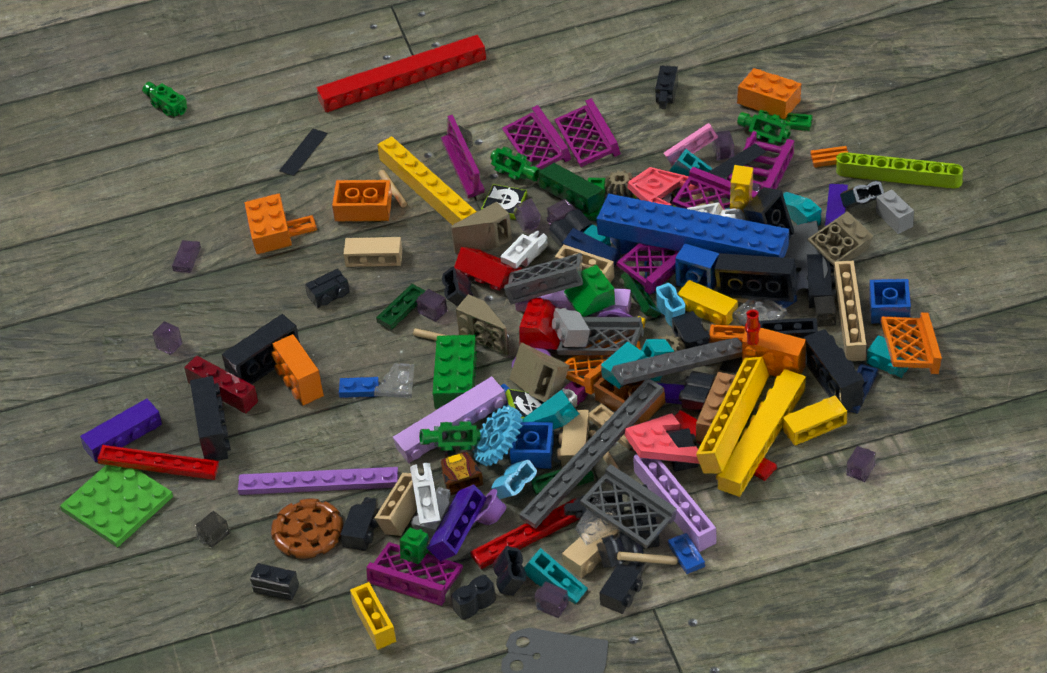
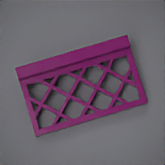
(543, 125)
(602, 130)
(462, 159)
(705, 182)
(660, 273)
(410, 583)

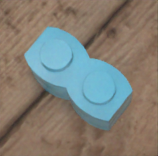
(669, 302)
(514, 479)

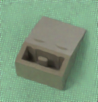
(483, 229)
(842, 239)
(478, 319)
(538, 373)

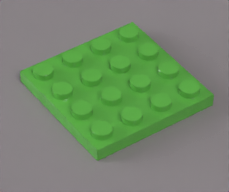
(116, 502)

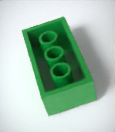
(453, 367)

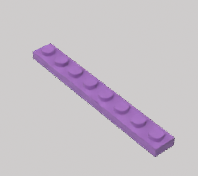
(317, 480)

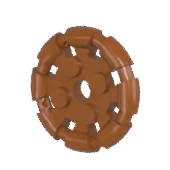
(307, 518)

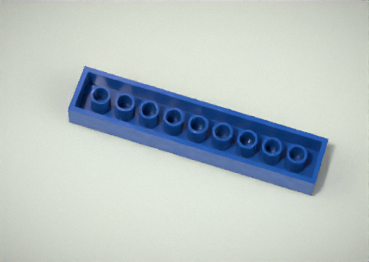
(673, 226)

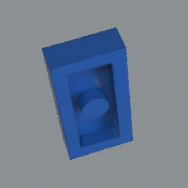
(358, 387)
(686, 553)

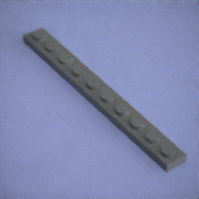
(591, 453)

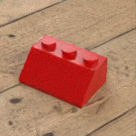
(484, 267)
(536, 325)

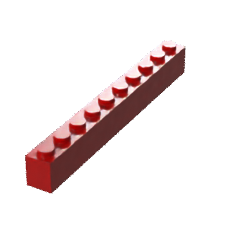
(401, 73)

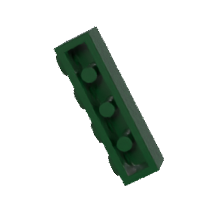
(571, 187)

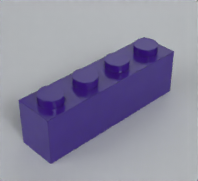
(122, 428)
(456, 523)

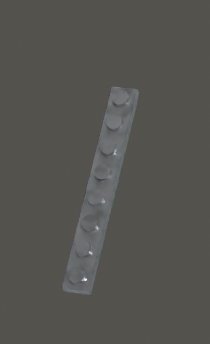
(677, 361)

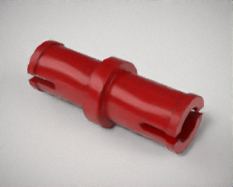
(752, 327)

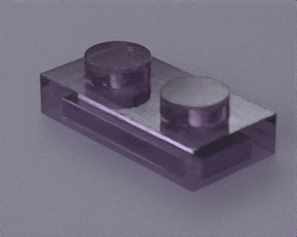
(186, 256)

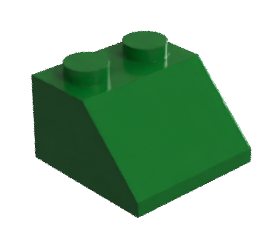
(594, 293)

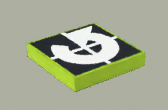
(506, 197)
(522, 401)

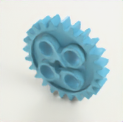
(497, 435)

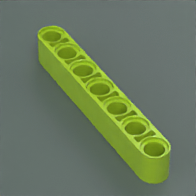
(899, 170)

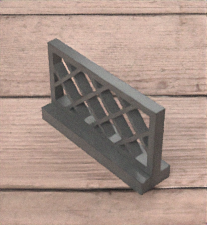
(538, 284)
(606, 327)
(640, 495)

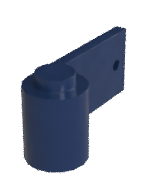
(591, 245)

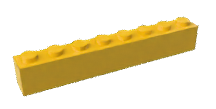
(423, 181)
(732, 415)
(761, 432)

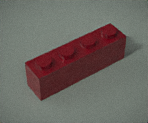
(232, 389)

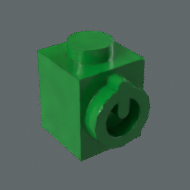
(414, 545)

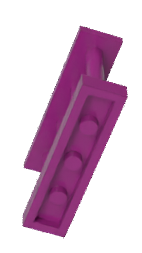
(779, 163)

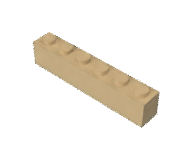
(850, 311)

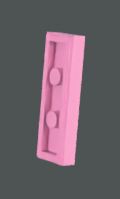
(692, 143)

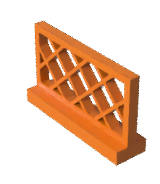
(926, 341)
(591, 375)

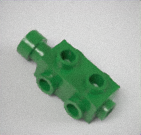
(165, 98)
(770, 129)
(516, 165)
(453, 435)

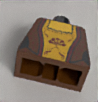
(460, 471)

